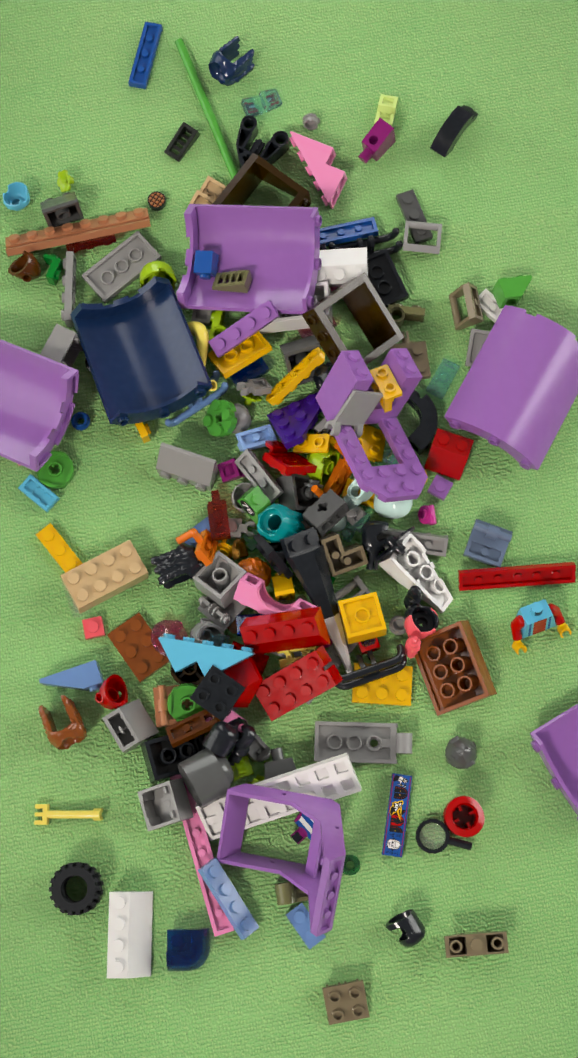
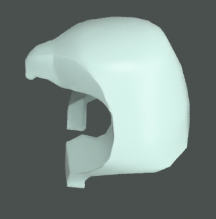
(392, 509)

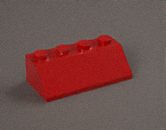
(285, 631)

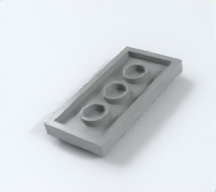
(120, 267)

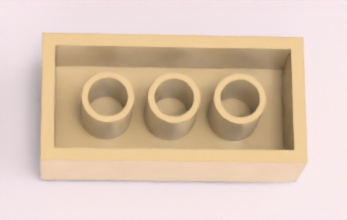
(104, 576)

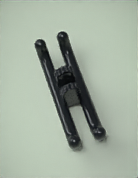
(370, 243)
(375, 671)

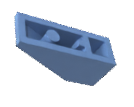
(82, 677)

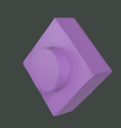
(440, 487)

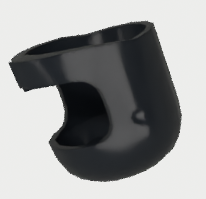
(221, 738)
(410, 925)

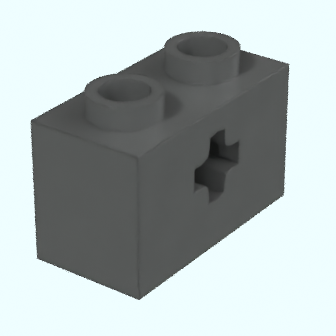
(326, 512)

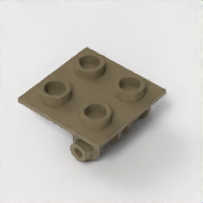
(345, 1002)

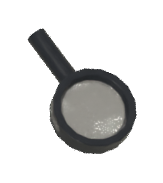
(434, 837)

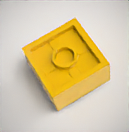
(362, 618)

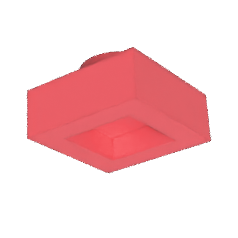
(93, 627)

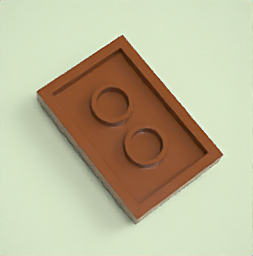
(135, 646)

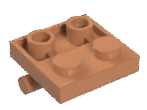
(162, 715)

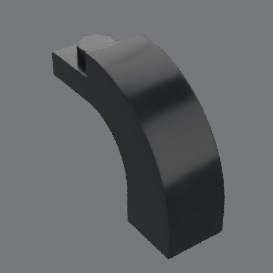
(428, 417)

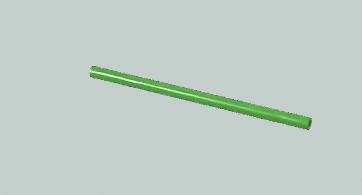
(206, 107)

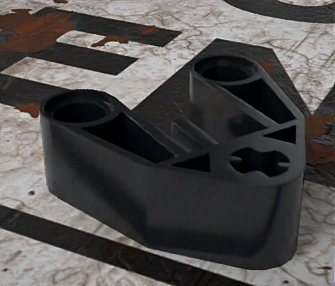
(245, 139)

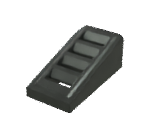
(176, 139)

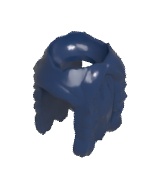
(224, 70)

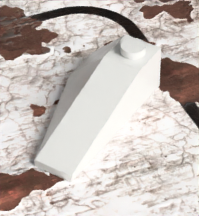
(416, 570)

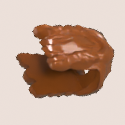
(69, 735)

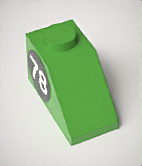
(254, 502)

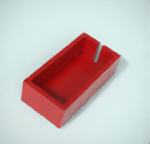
(297, 683)

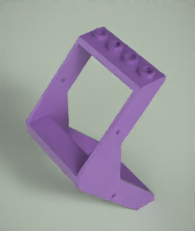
(326, 856)

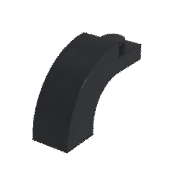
(452, 129)

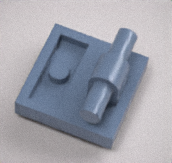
(487, 543)

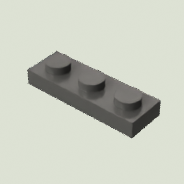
(412, 212)

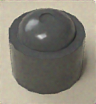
(206, 776)

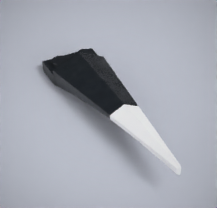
(311, 567)

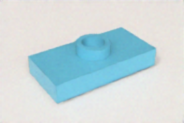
(38, 493)

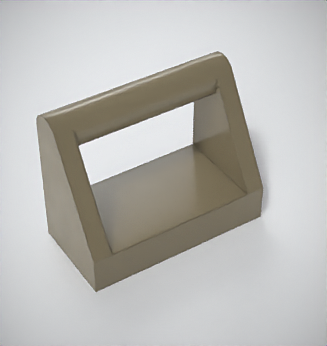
(473, 306)

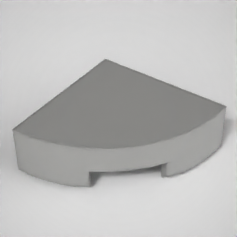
(355, 515)

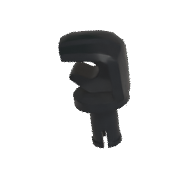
(370, 543)

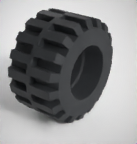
(59, 893)

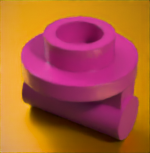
(427, 515)

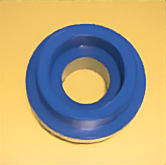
(76, 417)

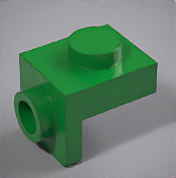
(55, 270)

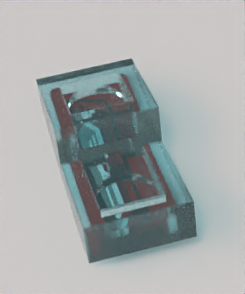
(263, 103)

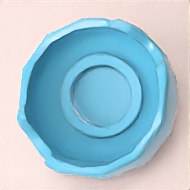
(17, 196)

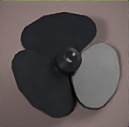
(395, 545)

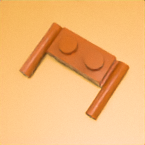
(337, 478)

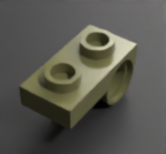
(411, 313)
(288, 893)

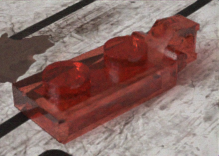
(91, 243)
(218, 517)

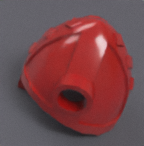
(109, 690)

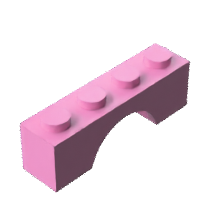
(253, 593)

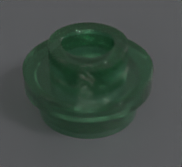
(355, 869)

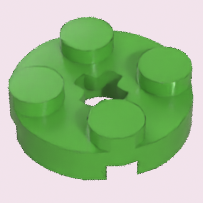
(225, 410)
(60, 479)
(175, 699)

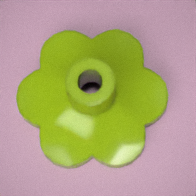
(64, 181)
(251, 398)

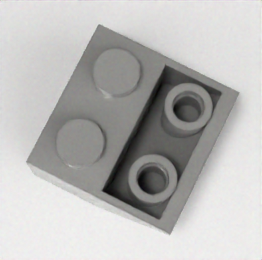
(130, 725)

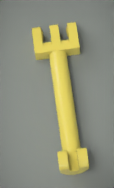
(46, 814)

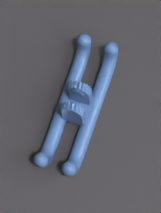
(199, 403)

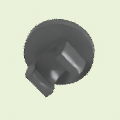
(308, 493)

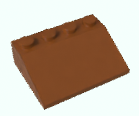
(454, 668)

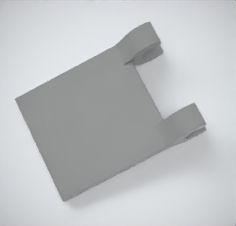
(355, 412)

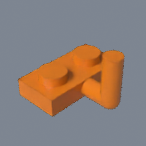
(205, 546)

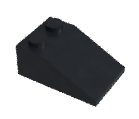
(162, 758)

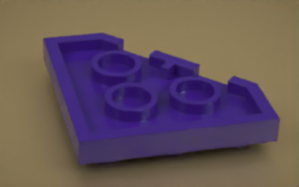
(295, 420)

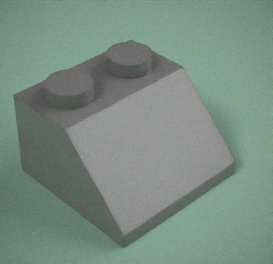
(219, 579)

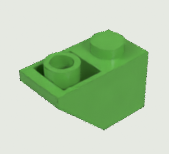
(510, 290)

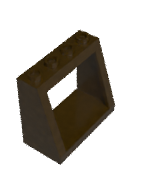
(250, 177)
(368, 312)

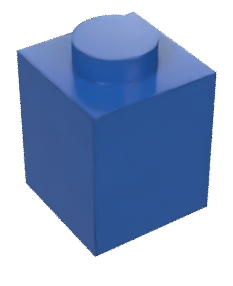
(206, 264)

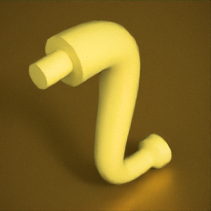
(202, 337)

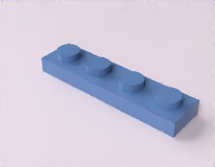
(228, 898)

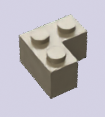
(339, 558)

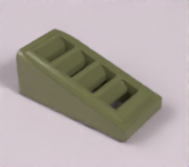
(242, 281)

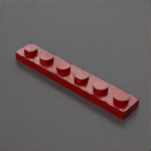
(516, 576)

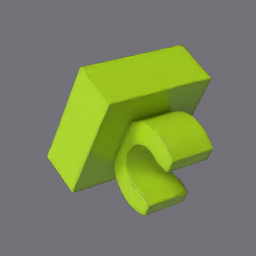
(242, 769)

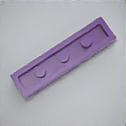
(244, 328)

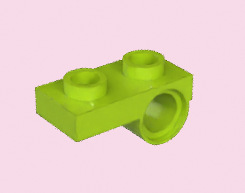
(217, 321)

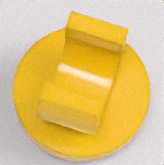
(225, 548)

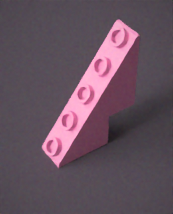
(319, 161)

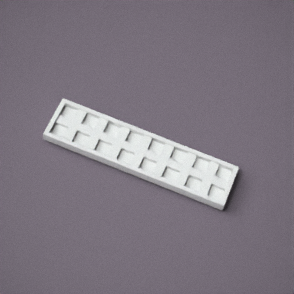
(325, 779)

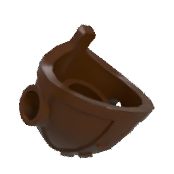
(25, 267)

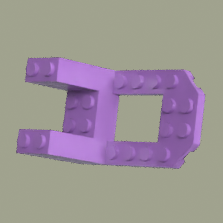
(350, 373)

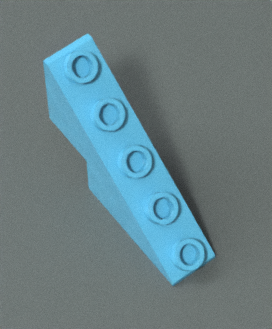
(187, 652)

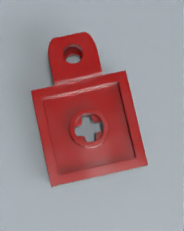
(286, 462)

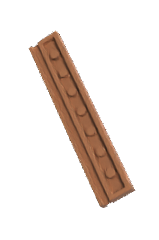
(77, 232)

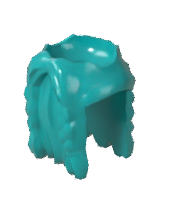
(279, 522)

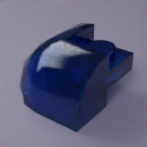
(187, 948)

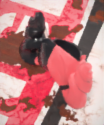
(416, 615)

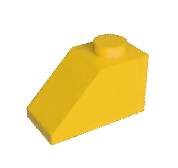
(283, 587)

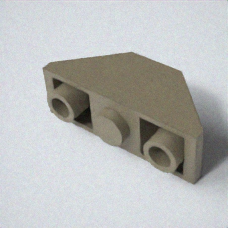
(476, 943)

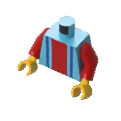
(535, 619)

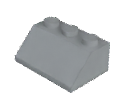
(186, 467)

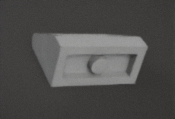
(419, 247)

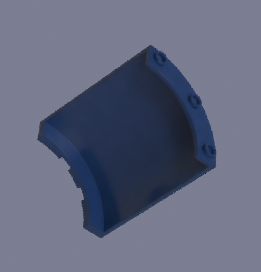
(141, 354)

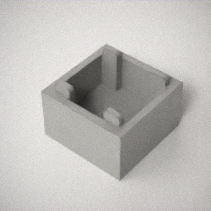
(62, 346)
(165, 804)

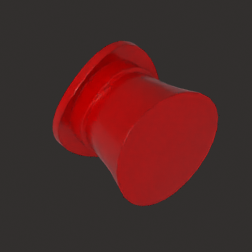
(464, 816)

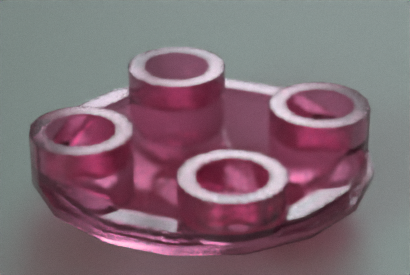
(168, 627)

